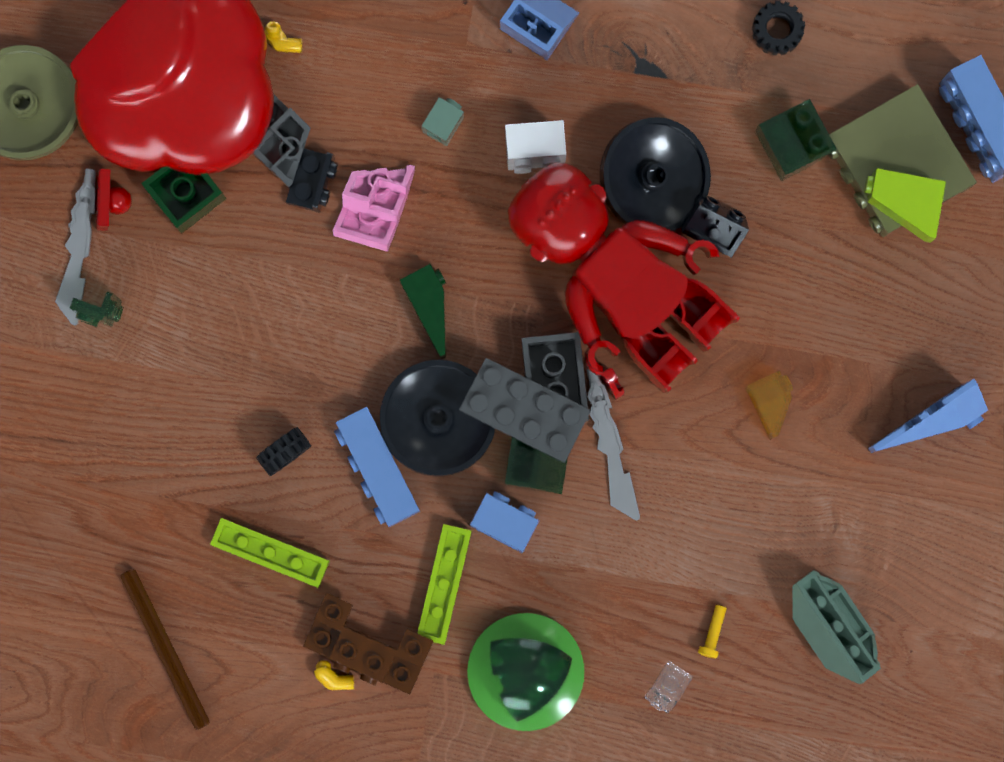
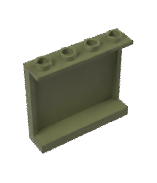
(899, 138)

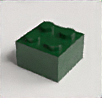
(183, 196)

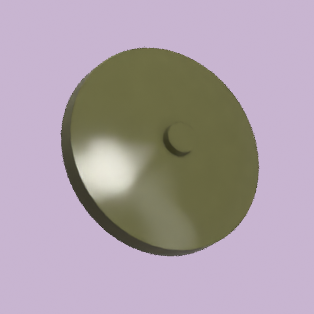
(34, 102)

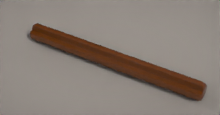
(165, 649)

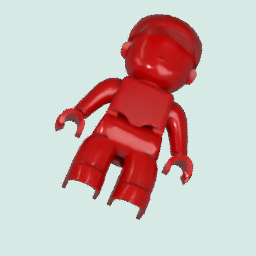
(618, 273)

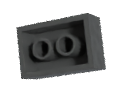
(556, 364)

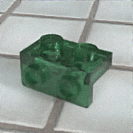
(92, 315)

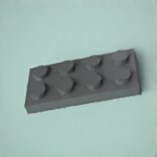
(525, 410)

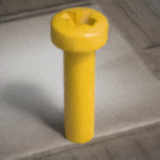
(713, 633)

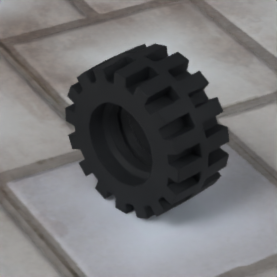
(784, 11)
(283, 451)

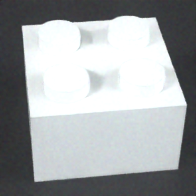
(534, 145)

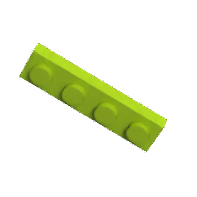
(269, 552)
(444, 583)

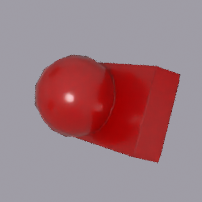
(113, 200)

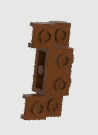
(362, 653)

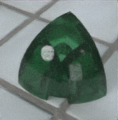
(529, 673)

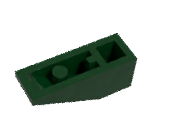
(428, 300)

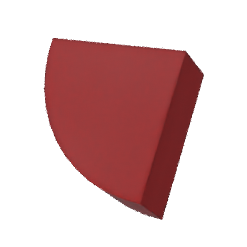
(611, 380)

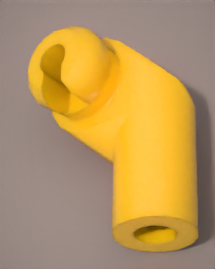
(330, 680)

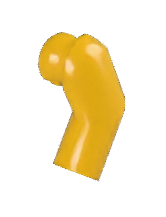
(279, 41)

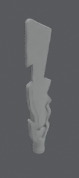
(78, 245)
(620, 484)

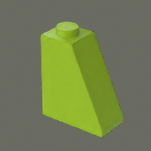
(908, 200)

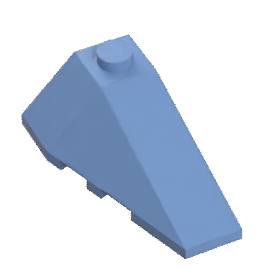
(951, 412)

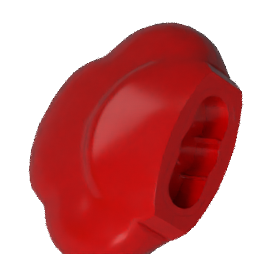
(175, 85)

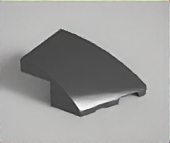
(283, 143)

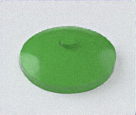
(487, 687)

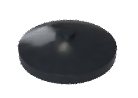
(654, 172)
(424, 420)

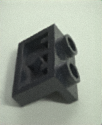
(311, 180)
(716, 224)

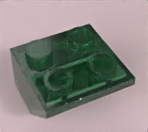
(795, 139)
(534, 469)

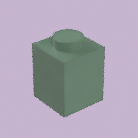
(443, 120)

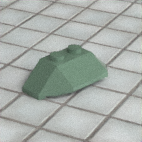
(835, 628)

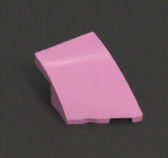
(373, 206)

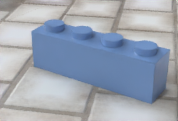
(377, 467)

